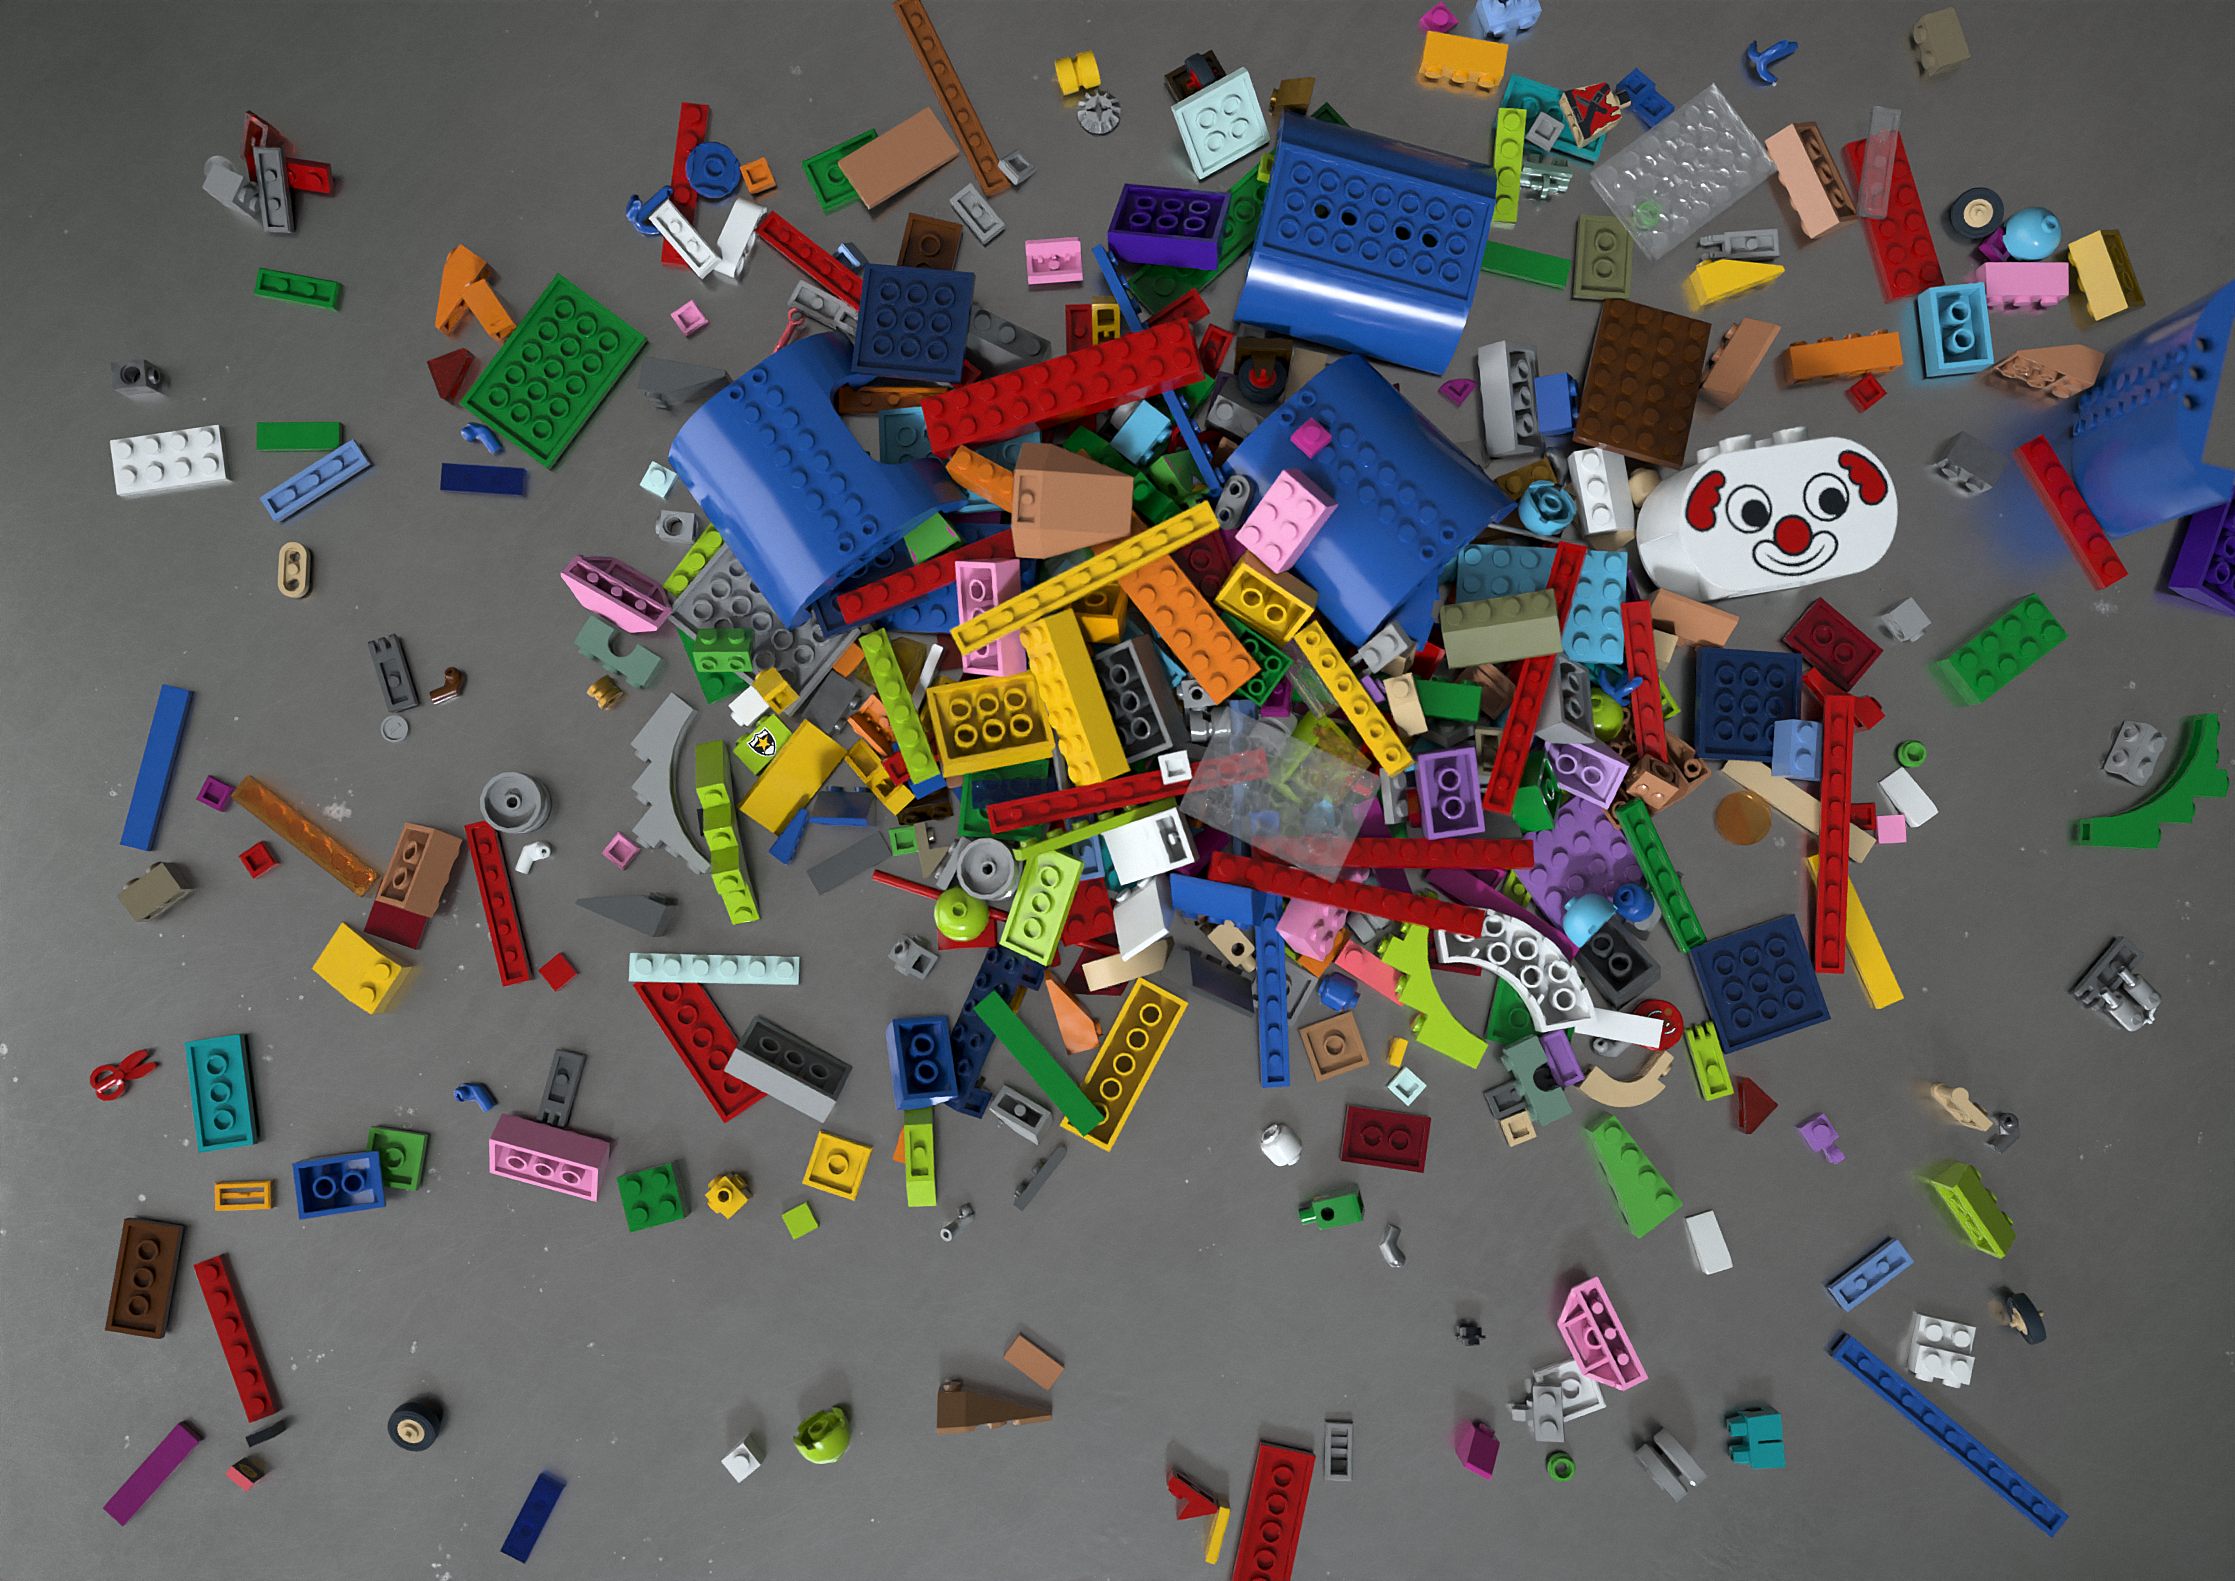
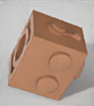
(1652, 781)

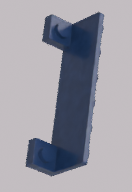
(971, 1037)

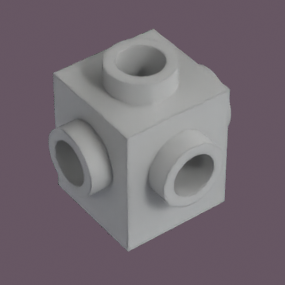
(1193, 699)
(912, 956)

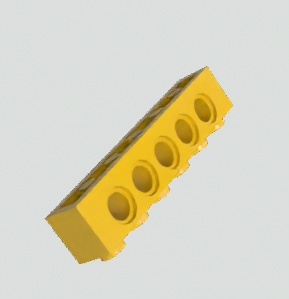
(1354, 699)

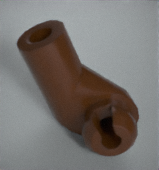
(451, 687)

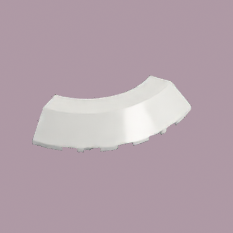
(1528, 964)

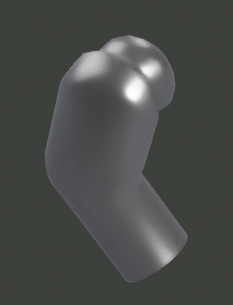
(2008, 1133)

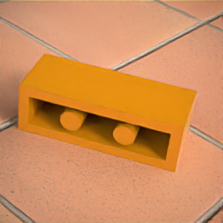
(1463, 59)

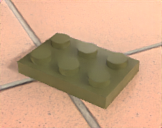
(1602, 258)

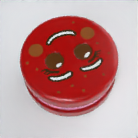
(1672, 1024)

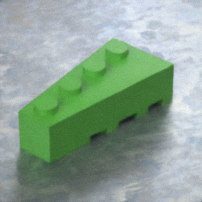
(1635, 1181)

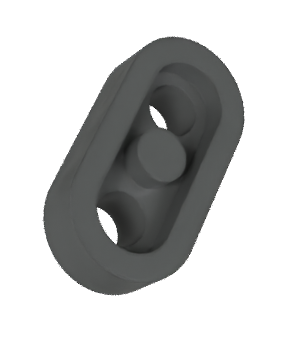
(1235, 504)

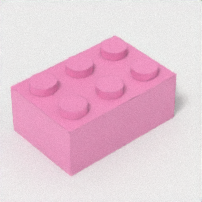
(1286, 520)

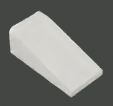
(1908, 798)
(1709, 1242)

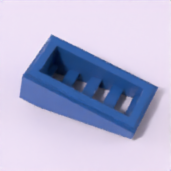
(787, 843)

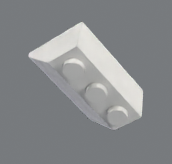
(1601, 492)

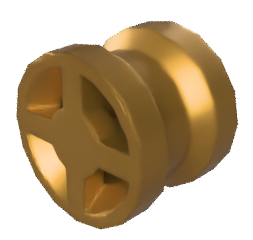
(605, 692)

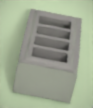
(1338, 1476)

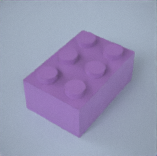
(1449, 791)

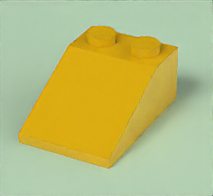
(361, 969)

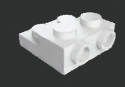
(1941, 1350)

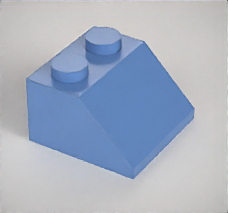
(1797, 750)

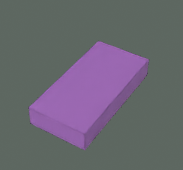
(1561, 1058)

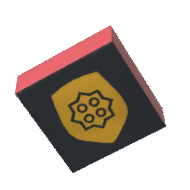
(244, 1475)

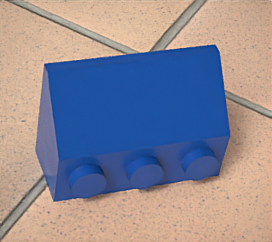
(1217, 901)
(920, 1062)

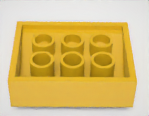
(989, 723)

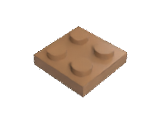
(1334, 1046)

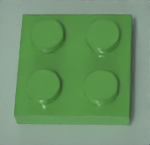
(400, 1156)

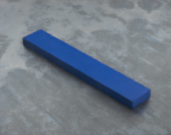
(156, 767)

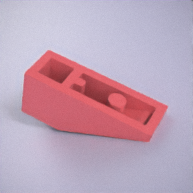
(1368, 969)

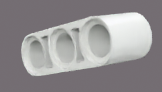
(739, 236)

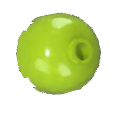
(1607, 715)
(960, 914)
(823, 1436)

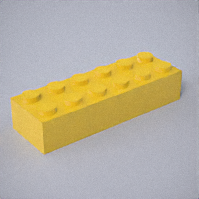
(1073, 699)
(1128, 1057)

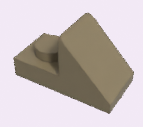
(1487, 746)
(929, 858)

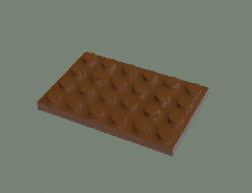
(1642, 382)

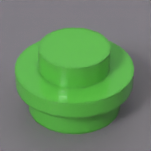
(1912, 753)

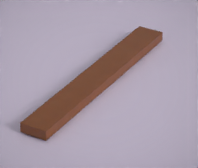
(951, 96)

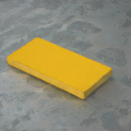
(792, 778)

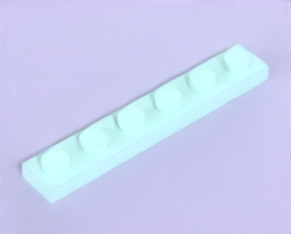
(713, 969)

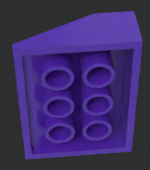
(1169, 226)
(2208, 558)

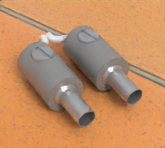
(2140, 991)

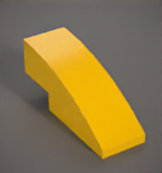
(870, 770)

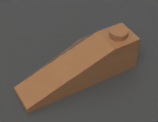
(965, 1407)

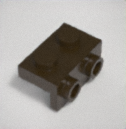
(930, 807)

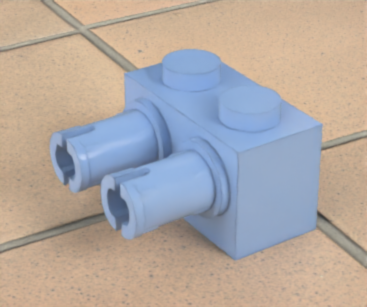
(1502, 15)

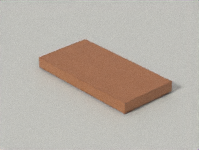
(898, 158)

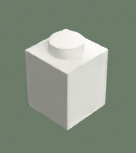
(749, 708)
(743, 1458)

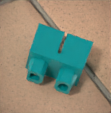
(1760, 1439)

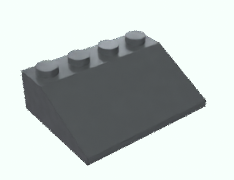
(1000, 346)
(1139, 698)

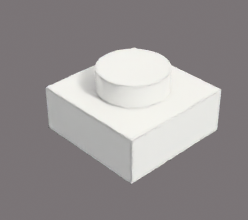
(1175, 767)

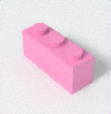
(2024, 282)

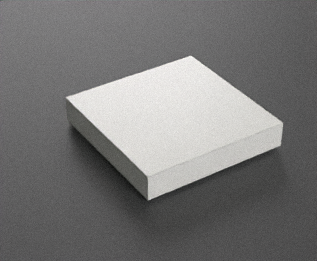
(1579, 1392)

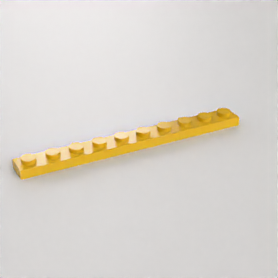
(1085, 578)

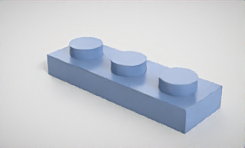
(1870, 1274)

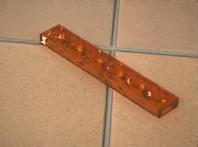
(305, 836)

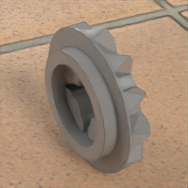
(1108, 119)

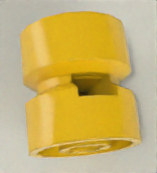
(1077, 72)

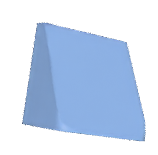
(850, 257)

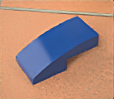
(1644, 98)

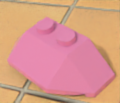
(617, 592)
(1599, 1338)

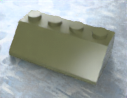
(1501, 629)

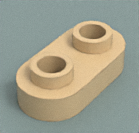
(290, 570)

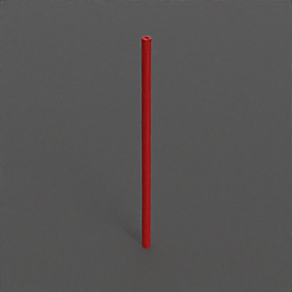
(995, 913)

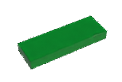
(298, 289)
(299, 436)

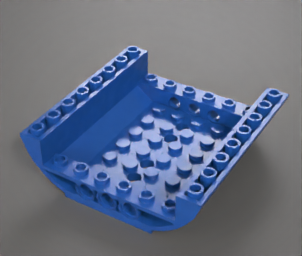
(1360, 281)

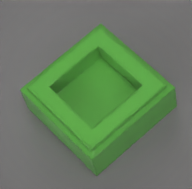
(903, 840)

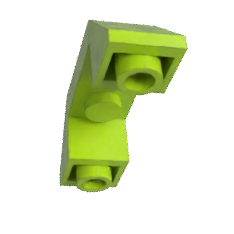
(919, 1157)

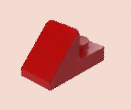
(1196, 1501)

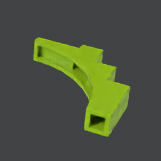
(722, 832)
(1437, 1025)

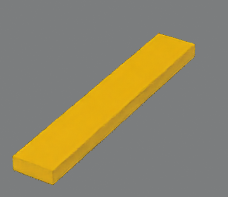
(1866, 950)

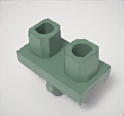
(1545, 176)

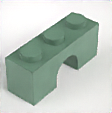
(598, 640)
(1543, 1104)

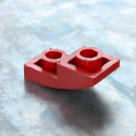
(986, 939)

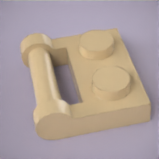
(1957, 1103)

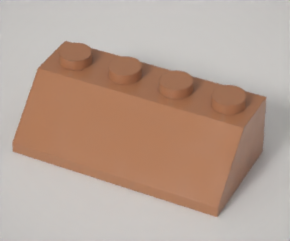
(1811, 179)

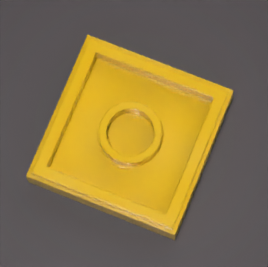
(837, 1165)

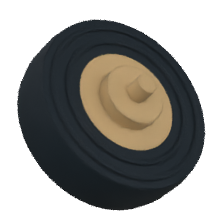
(1977, 212)
(2026, 1318)
(413, 1426)

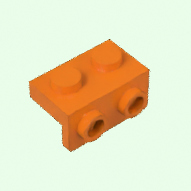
(874, 725)

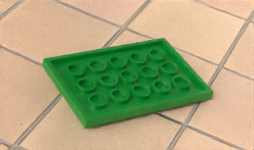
(553, 371)

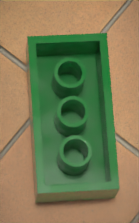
(2002, 649)

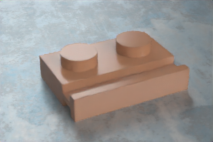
(1497, 688)

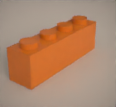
(1842, 358)
(982, 477)

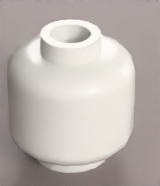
(1281, 1145)

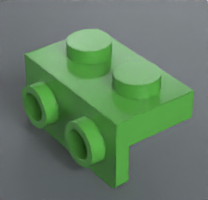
(724, 650)

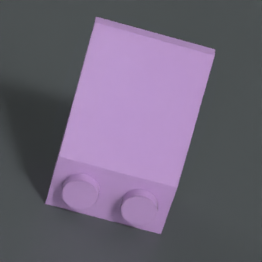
(1588, 769)

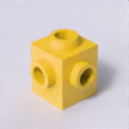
(737, 1192)

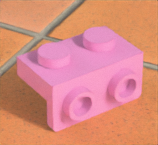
(1054, 260)

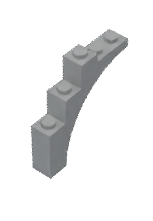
(656, 785)

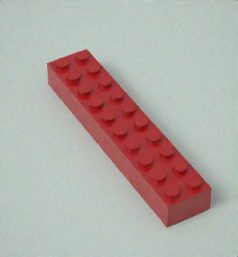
(1063, 388)

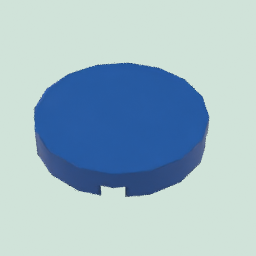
(712, 169)

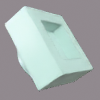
(659, 480)
(1406, 1086)

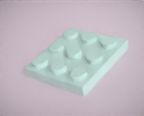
(1221, 123)

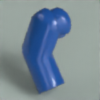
(481, 432)
(474, 1092)

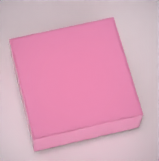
(689, 318)
(1890, 829)
(621, 851)

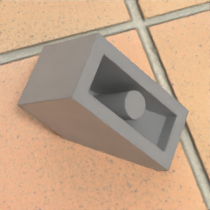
(1022, 1114)

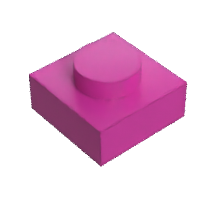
(1439, 19)
(1311, 438)

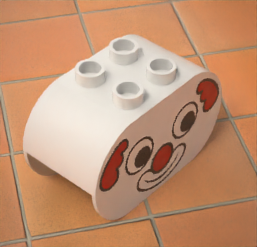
(1767, 516)

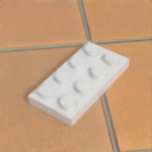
(169, 460)

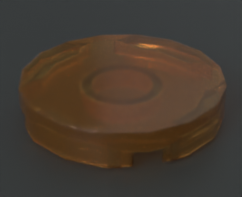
(1737, 823)

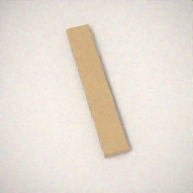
(1792, 801)

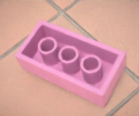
(1312, 926)

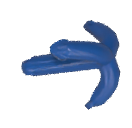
(1774, 52)
(637, 211)
(1622, 687)

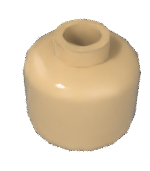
(1642, 484)

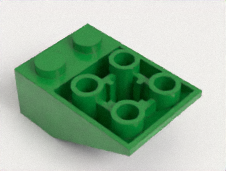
(1267, 655)

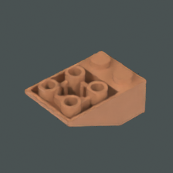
(2058, 368)

